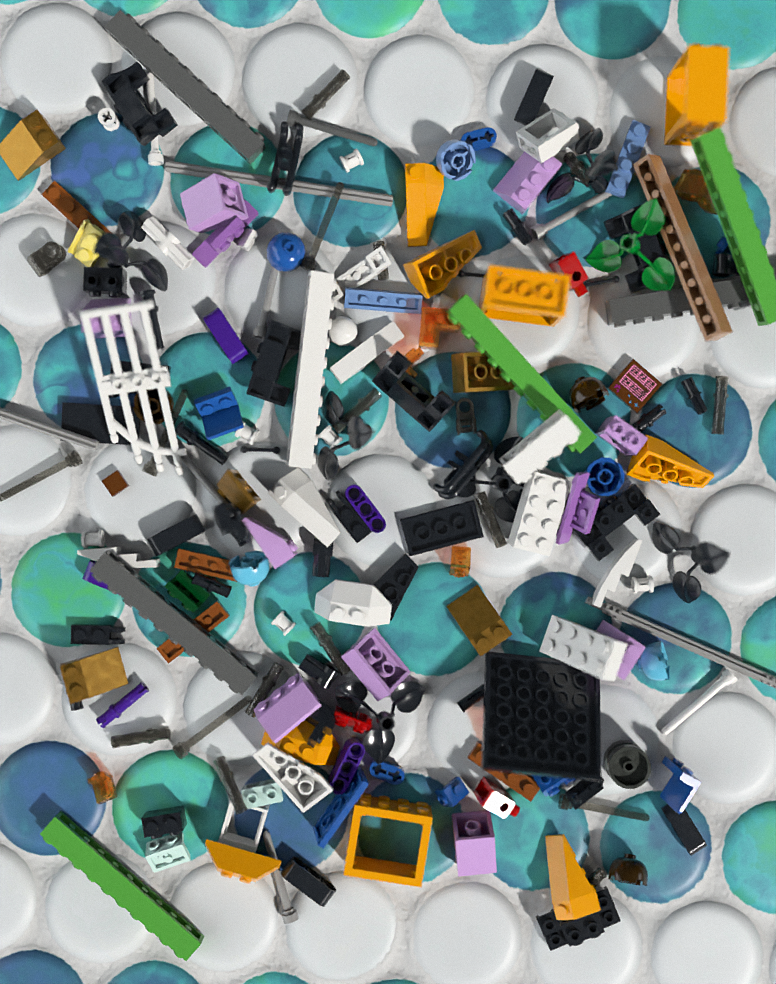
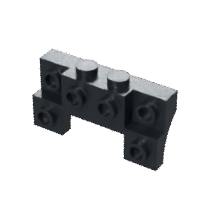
(131, 105)
(649, 246)
(270, 361)
(410, 394)
(614, 514)
(229, 521)
(574, 932)

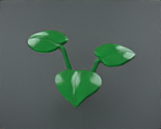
(607, 254)

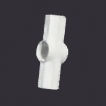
(167, 243)

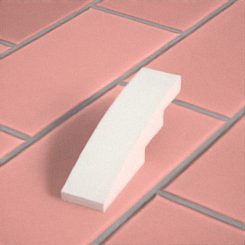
(366, 352)
(130, 559)
(621, 565)

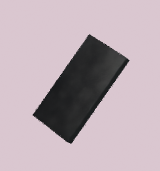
(91, 422)
(441, 528)

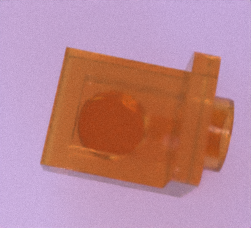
(413, 356)
(460, 561)
(103, 787)

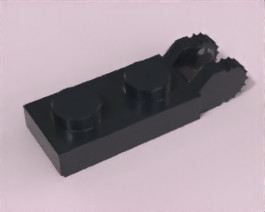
(350, 518)
(95, 634)

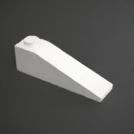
(301, 499)
(296, 779)

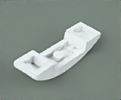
(362, 272)

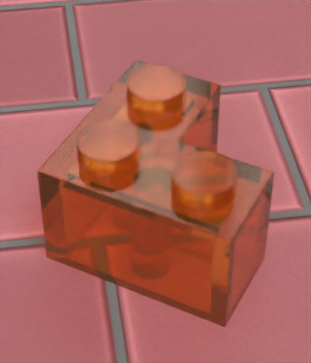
(693, 188)
(431, 323)

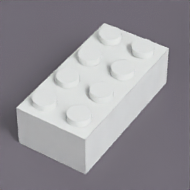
(539, 447)
(539, 513)
(583, 648)

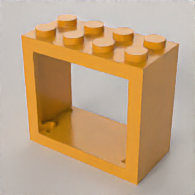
(696, 93)
(524, 295)
(381, 869)

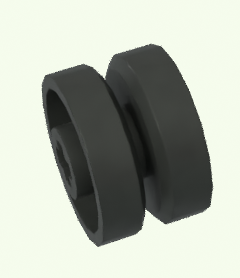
(637, 769)

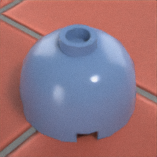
(455, 159)

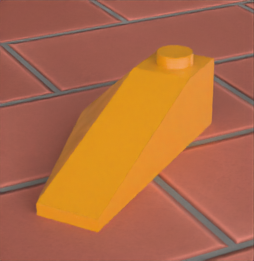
(570, 889)

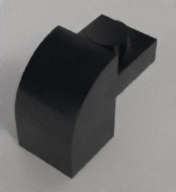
(324, 722)

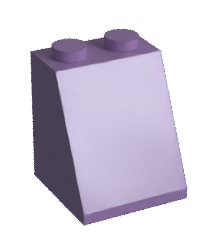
(213, 203)
(115, 319)
(632, 652)
(474, 843)

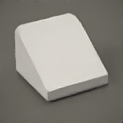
(247, 239)

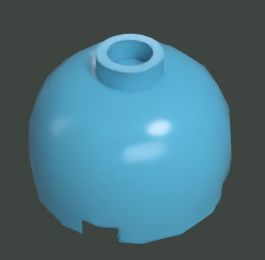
(250, 569)
(654, 662)

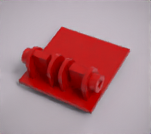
(359, 725)

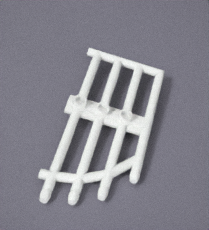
(132, 381)

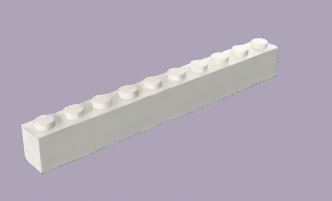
(310, 369)

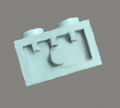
(262, 793)
(166, 852)

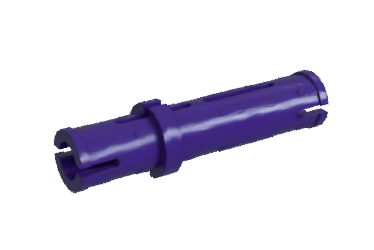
(116, 709)

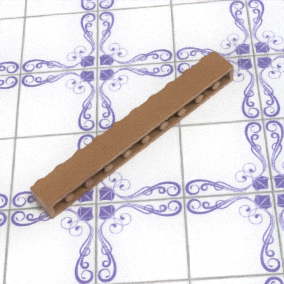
(683, 249)

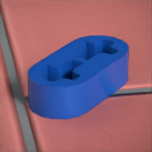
(479, 134)
(385, 776)

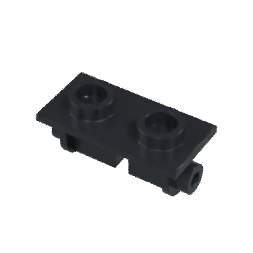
(583, 792)

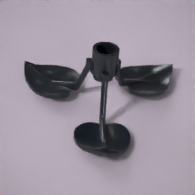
(603, 164)
(111, 248)
(358, 433)
(505, 506)
(707, 555)
(379, 742)

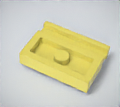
(84, 243)

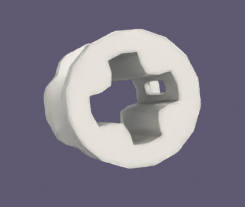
(108, 114)
(351, 160)
(247, 433)
(330, 437)
(93, 539)
(636, 587)
(283, 623)

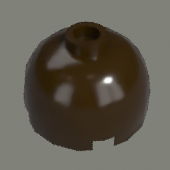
(587, 393)
(155, 405)
(628, 870)

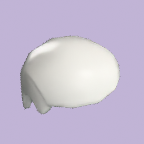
(343, 331)

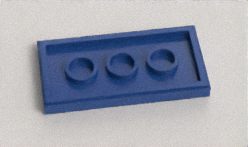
(339, 809)

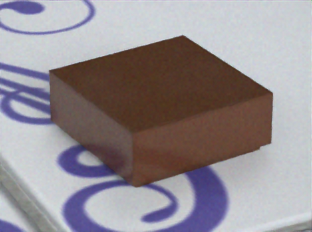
(115, 483)

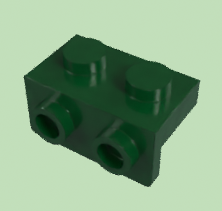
(189, 594)

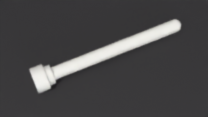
(155, 157)
(726, 679)

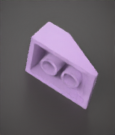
(274, 545)

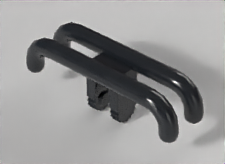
(286, 159)
(467, 470)

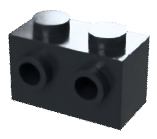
(105, 281)
(164, 821)

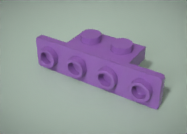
(222, 237)
(579, 509)

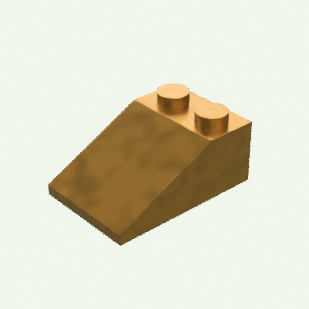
(30, 145)
(474, 374)
(237, 490)
(479, 620)
(93, 675)

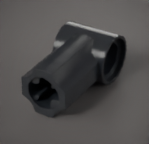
(724, 265)
(322, 558)
(322, 673)

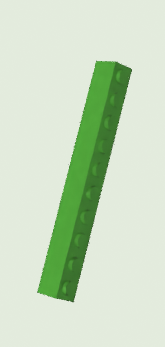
(737, 223)
(514, 367)
(122, 886)

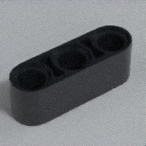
(533, 97)
(176, 535)
(685, 830)
(308, 881)

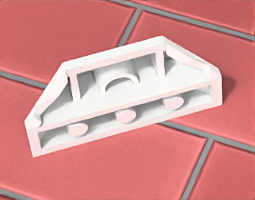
(353, 604)

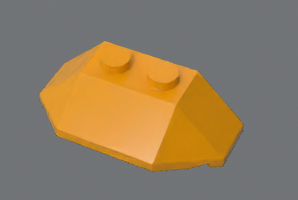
(296, 745)
(240, 863)

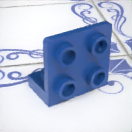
(219, 413)

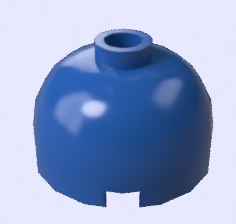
(285, 251)
(605, 476)

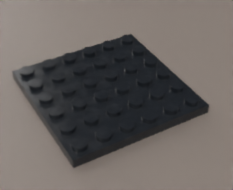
(540, 718)

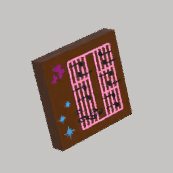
(634, 386)

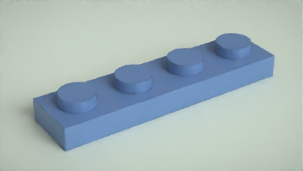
(627, 157)
(383, 300)

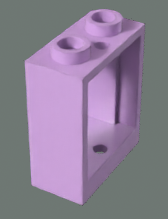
(627, 438)

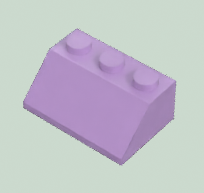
(526, 181)
(376, 664)
(287, 707)

